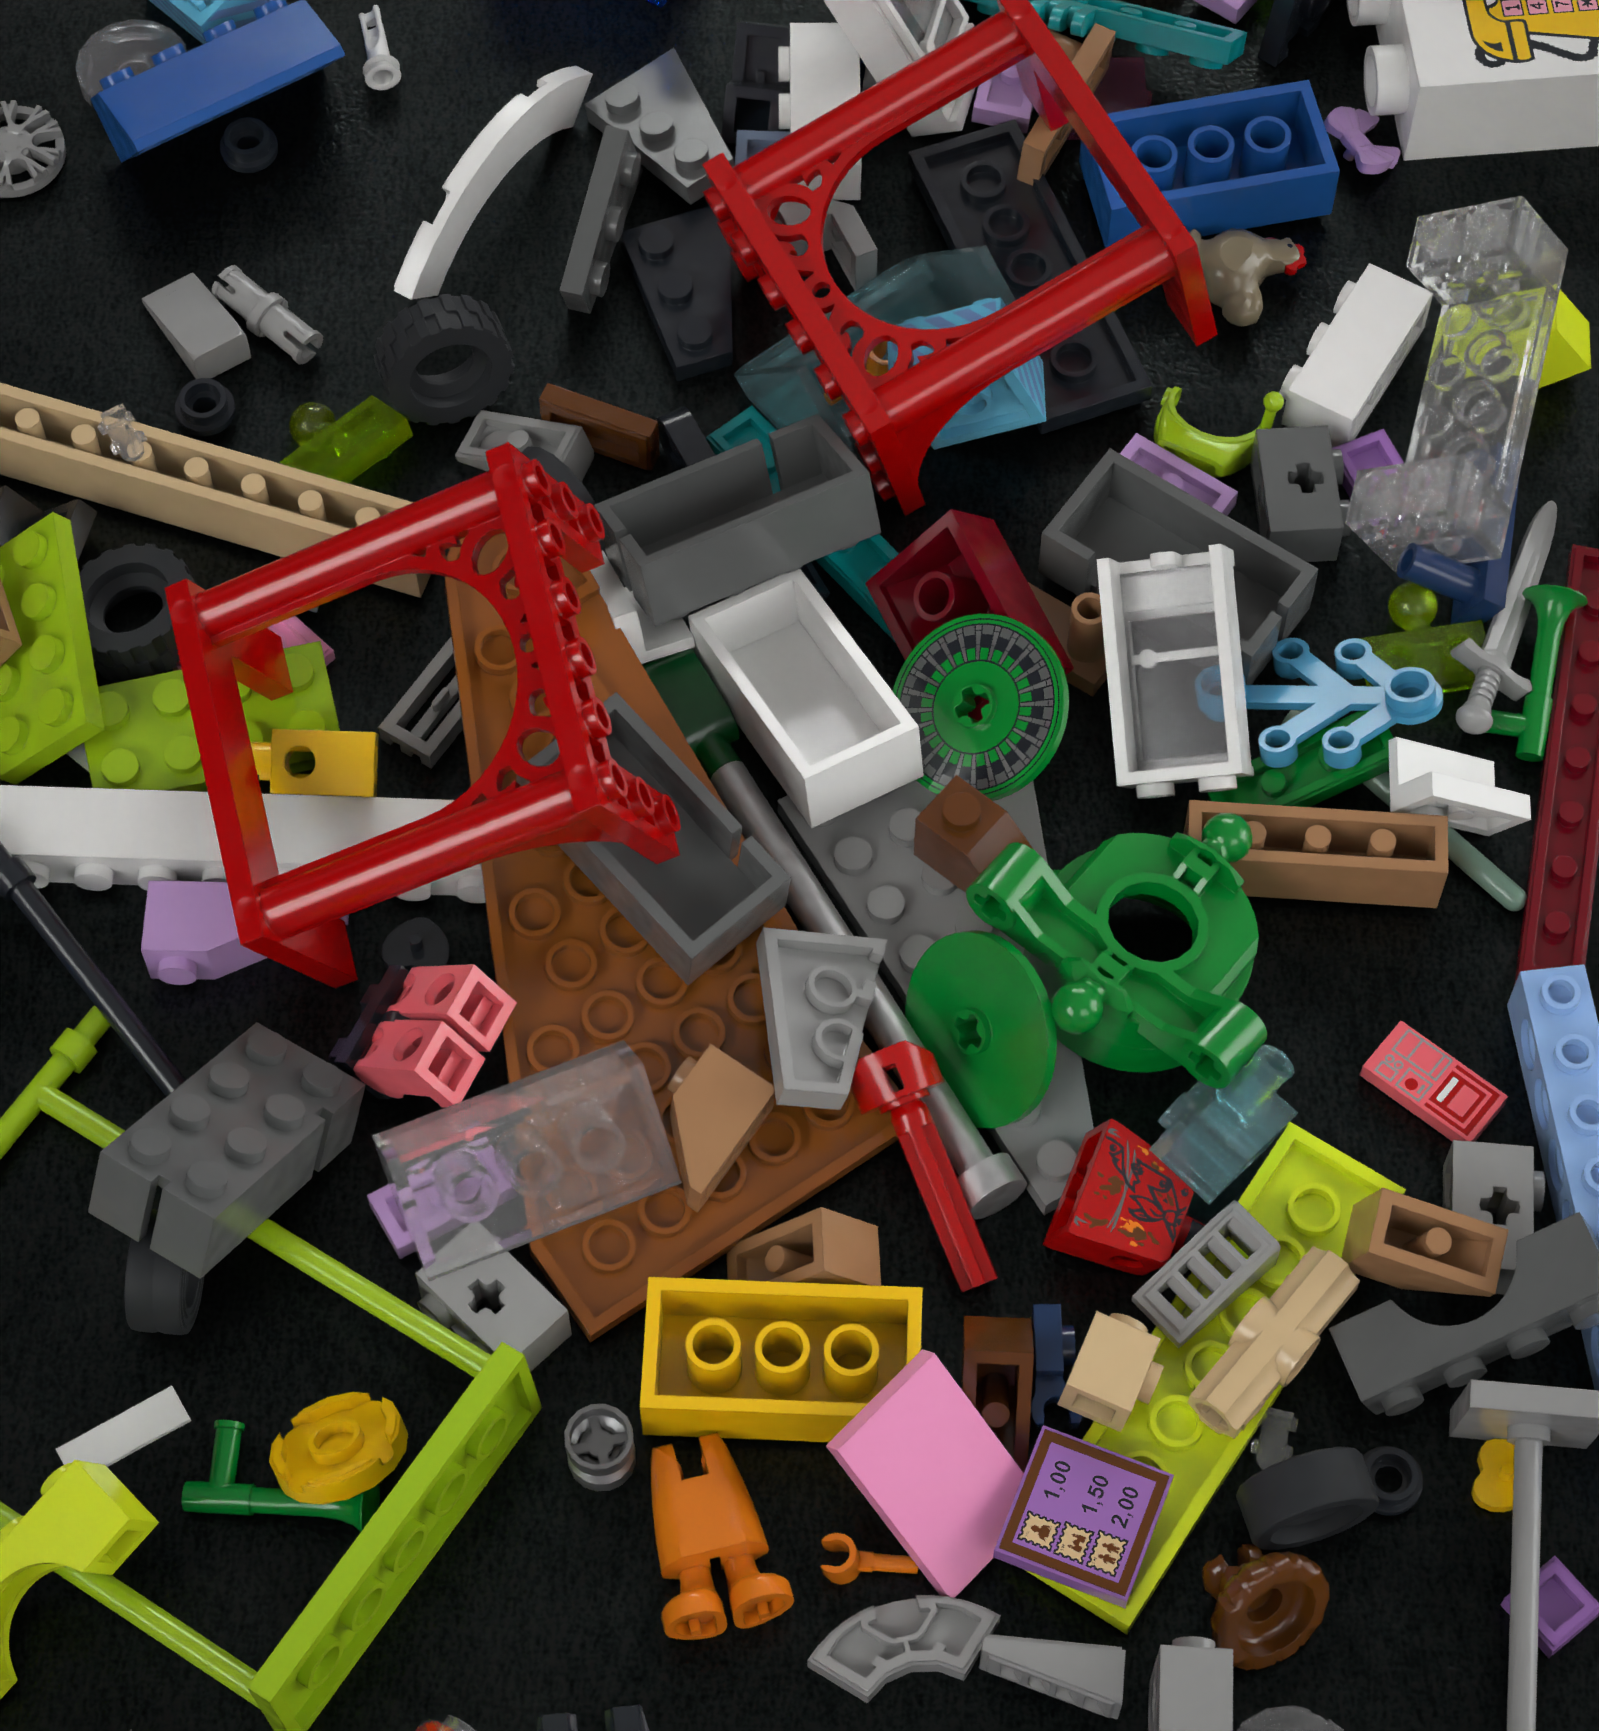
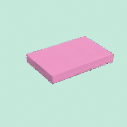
(931, 1472)

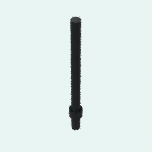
(18, 885)

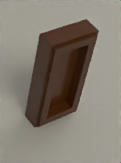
(608, 428)

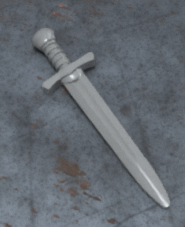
(1493, 661)

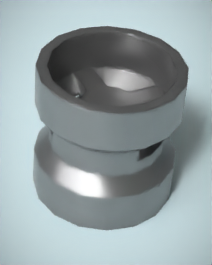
(597, 1432)

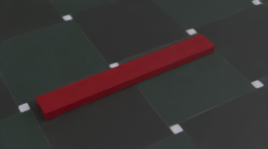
(1568, 798)

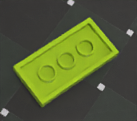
(51, 680)
(152, 735)

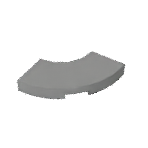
(902, 1639)

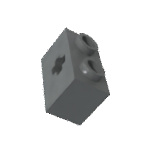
(1298, 491)

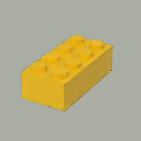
(770, 1355)

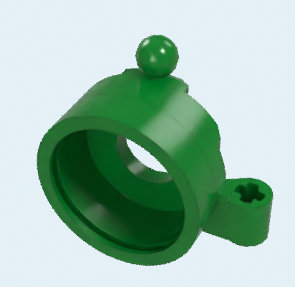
(1111, 1002)

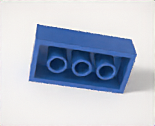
(1224, 161)

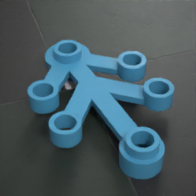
(1396, 696)

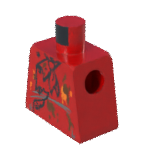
(1121, 1204)

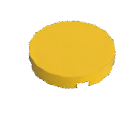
(338, 1448)

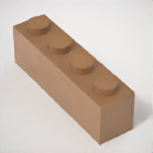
(1336, 853)

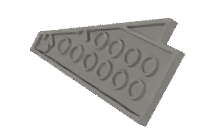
(897, 897)

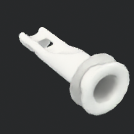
(380, 69)

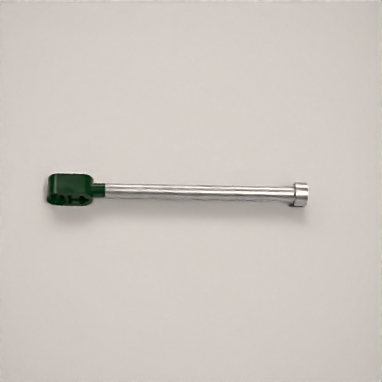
(710, 728)

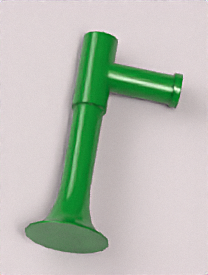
(1531, 727)
(226, 1497)

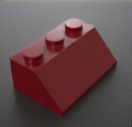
(956, 572)

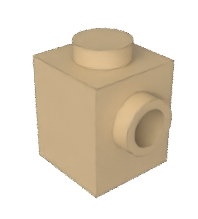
(1112, 1370)

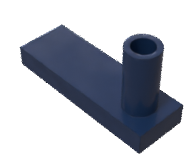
(1475, 587)

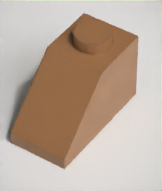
(713, 1118)
(1423, 1246)
(810, 1249)

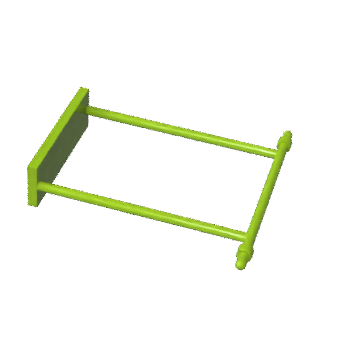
(407, 1525)

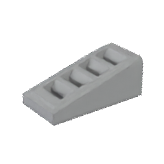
(1247, 1234)
(1069, 1671)

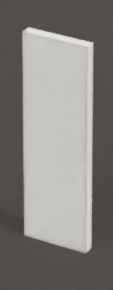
(128, 1430)

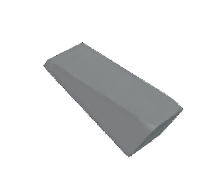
(198, 327)
(494, 429)

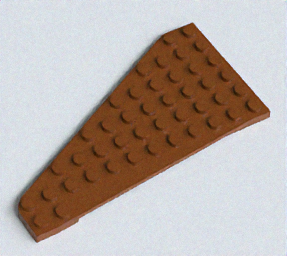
(595, 981)

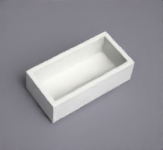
(807, 697)

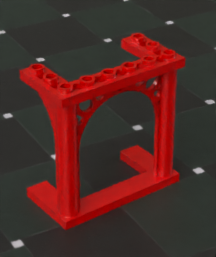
(906, 408)
(575, 799)

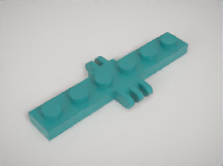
(1149, 28)

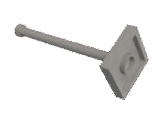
(1529, 1420)

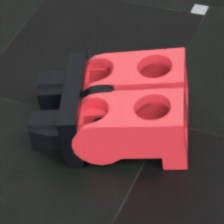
(424, 1032)

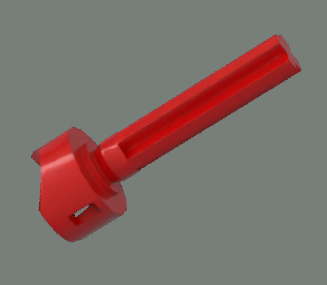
(925, 1152)

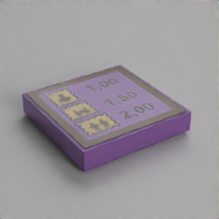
(1083, 1516)

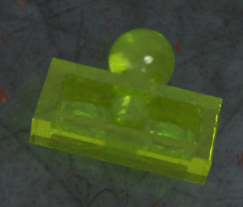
(347, 445)
(1422, 645)

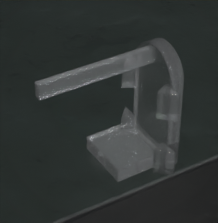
(125, 440)
(1273, 1439)

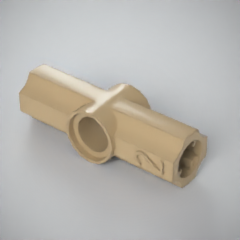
(1273, 1342)

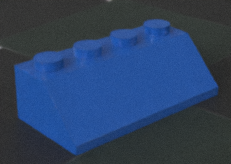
(215, 77)

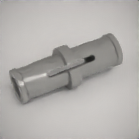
(267, 314)

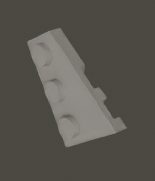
(816, 1010)

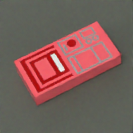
(1433, 1084)

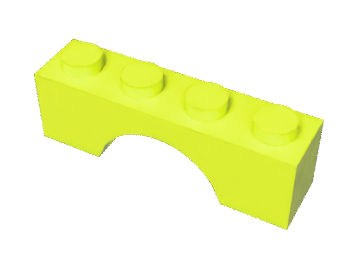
(78, 1523)

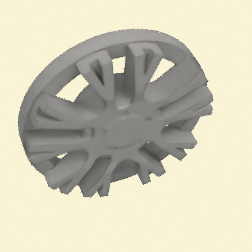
(20, 149)

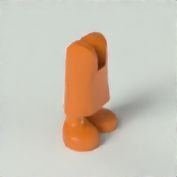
(705, 1521)

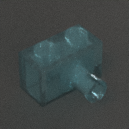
(1223, 1131)

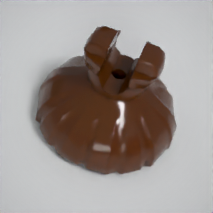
(1264, 1604)

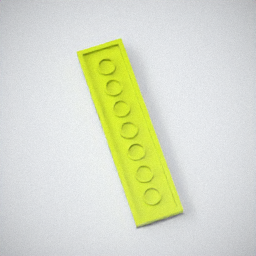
(1304, 1202)

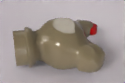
(1238, 264)

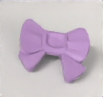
(1349, 127)

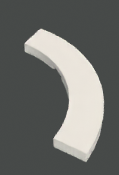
(481, 169)

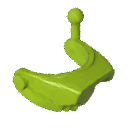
(1206, 451)

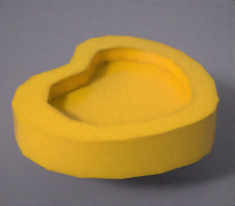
(1494, 1485)

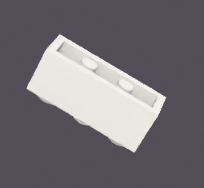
(821, 76)
(1355, 354)

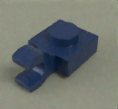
(1052, 1352)

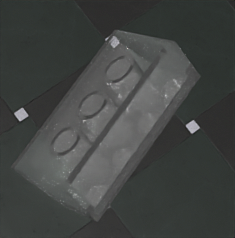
(527, 1159)

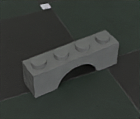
(1401, 1357)

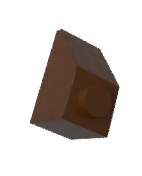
(963, 833)
(999, 1377)

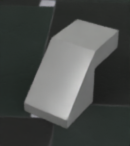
(843, 234)

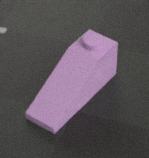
(192, 932)

